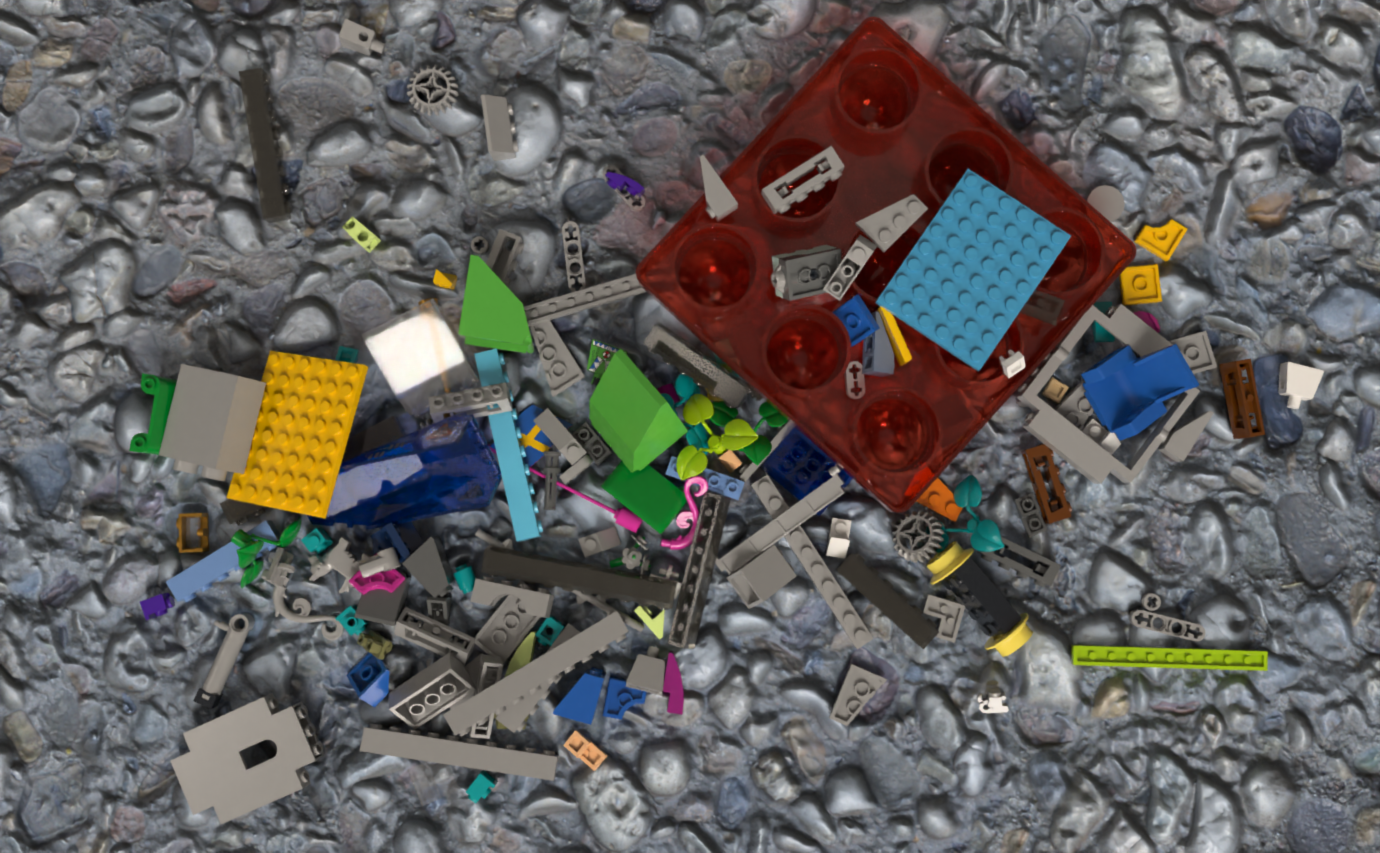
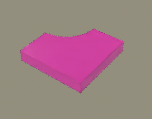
(383, 580)

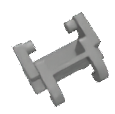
(993, 699)

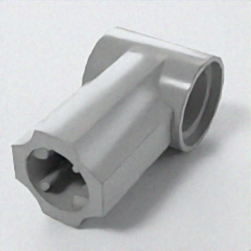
(384, 561)

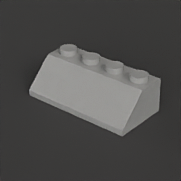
(431, 691)

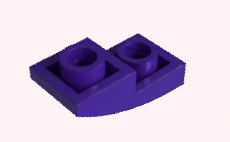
(619, 181)

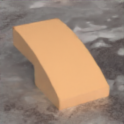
(585, 750)

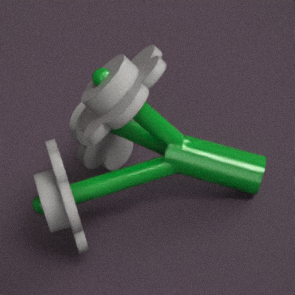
(631, 556)

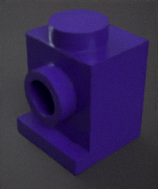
(157, 605)

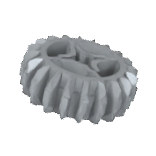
(433, 75)
(913, 527)

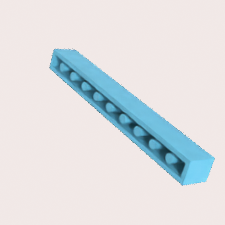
(510, 452)

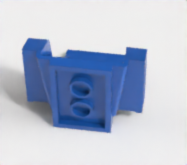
(1130, 390)

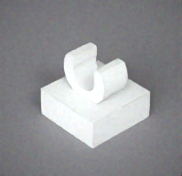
(1013, 364)

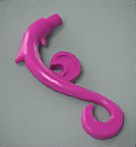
(680, 543)

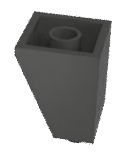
(431, 567)
(382, 605)

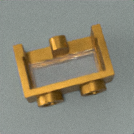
(193, 532)

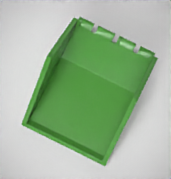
(492, 312)
(632, 414)

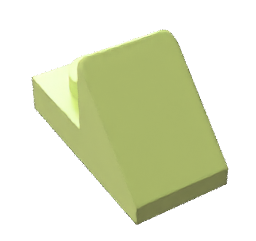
(655, 624)

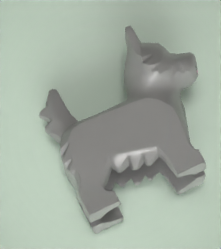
(338, 559)

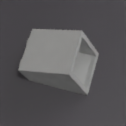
(762, 577)

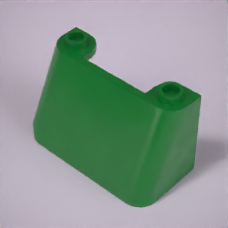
(163, 392)
(646, 495)

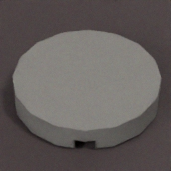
(1107, 201)

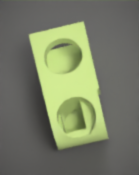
(361, 234)

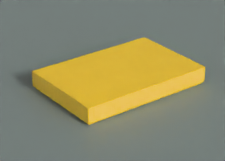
(895, 337)

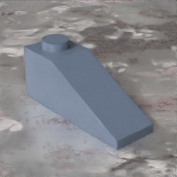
(877, 352)

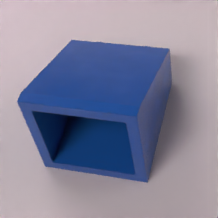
(583, 697)

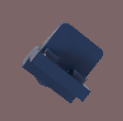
(400, 536)

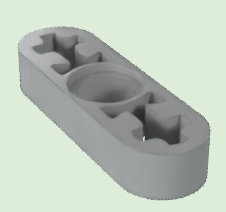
(629, 202)

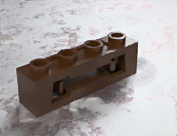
(1241, 399)
(1057, 489)

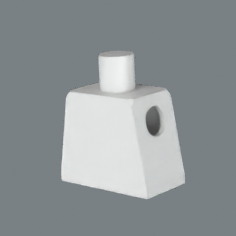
(1298, 382)

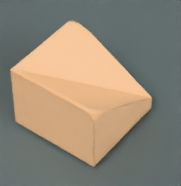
(730, 461)

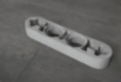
(573, 258)
(1167, 623)

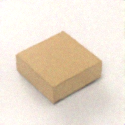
(1055, 390)

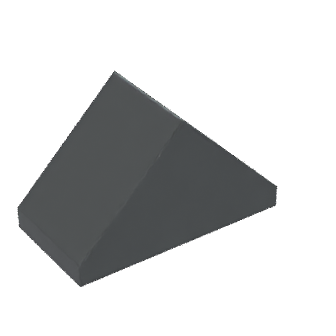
(439, 609)

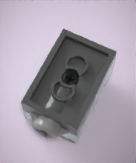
(804, 271)

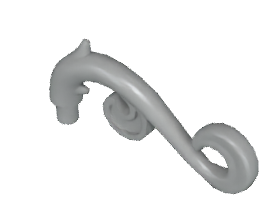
(303, 617)

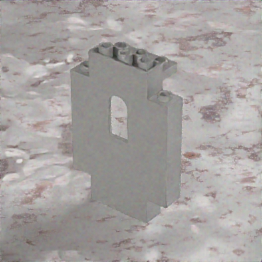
(216, 771)

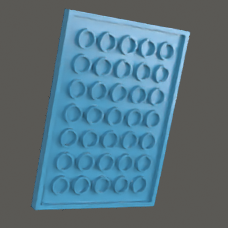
(973, 269)

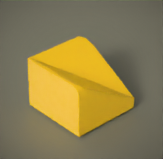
(444, 280)

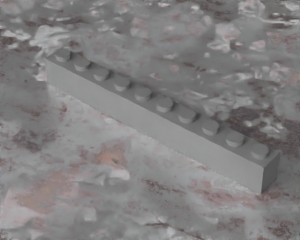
(814, 566)
(535, 673)
(458, 752)

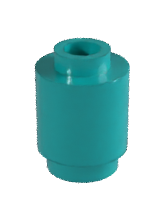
(465, 578)

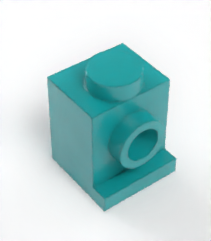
(317, 540)
(345, 617)
(546, 639)
(480, 786)

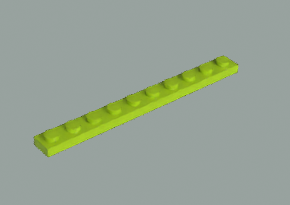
(1169, 657)

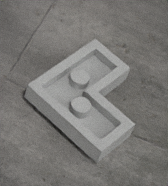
(949, 614)

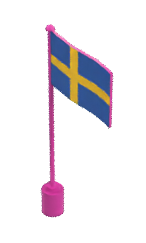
(537, 442)

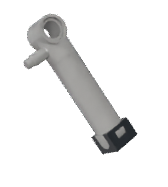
(210, 692)

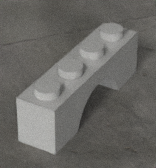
(535, 602)

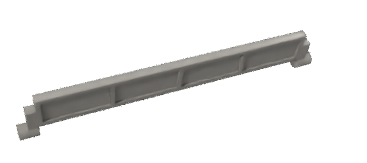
(783, 524)

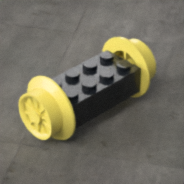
(981, 599)

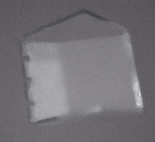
(421, 356)

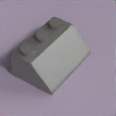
(499, 127)

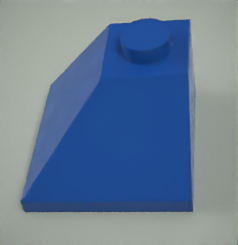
(370, 679)

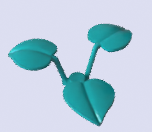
(685, 388)
(986, 533)

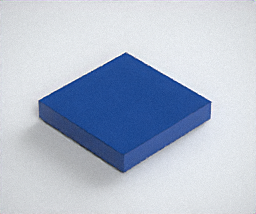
(856, 319)

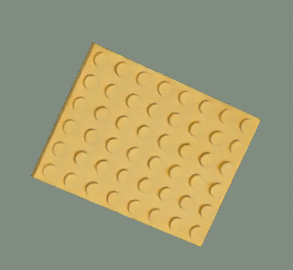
(300, 433)

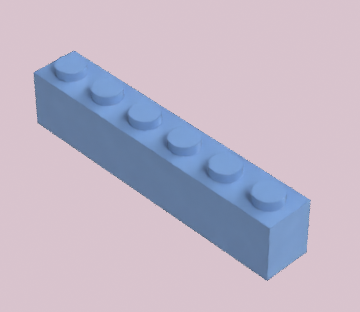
(218, 565)

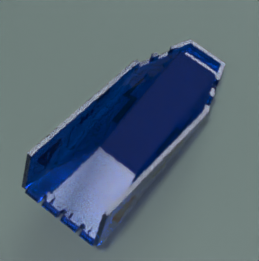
(416, 477)

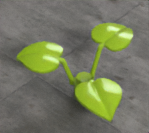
(737, 436)

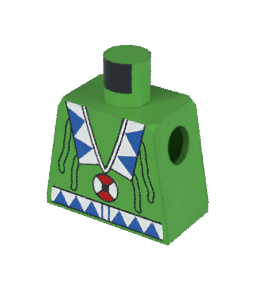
(599, 359)

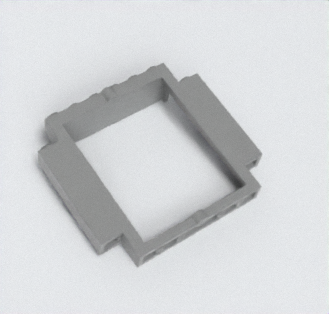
(1066, 438)

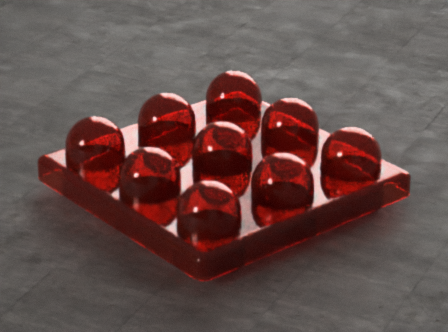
(898, 135)

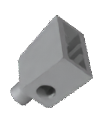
(354, 36)
(647, 672)

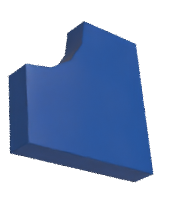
(620, 698)

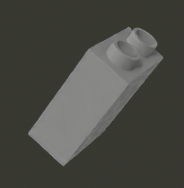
(211, 422)

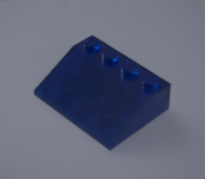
(801, 466)

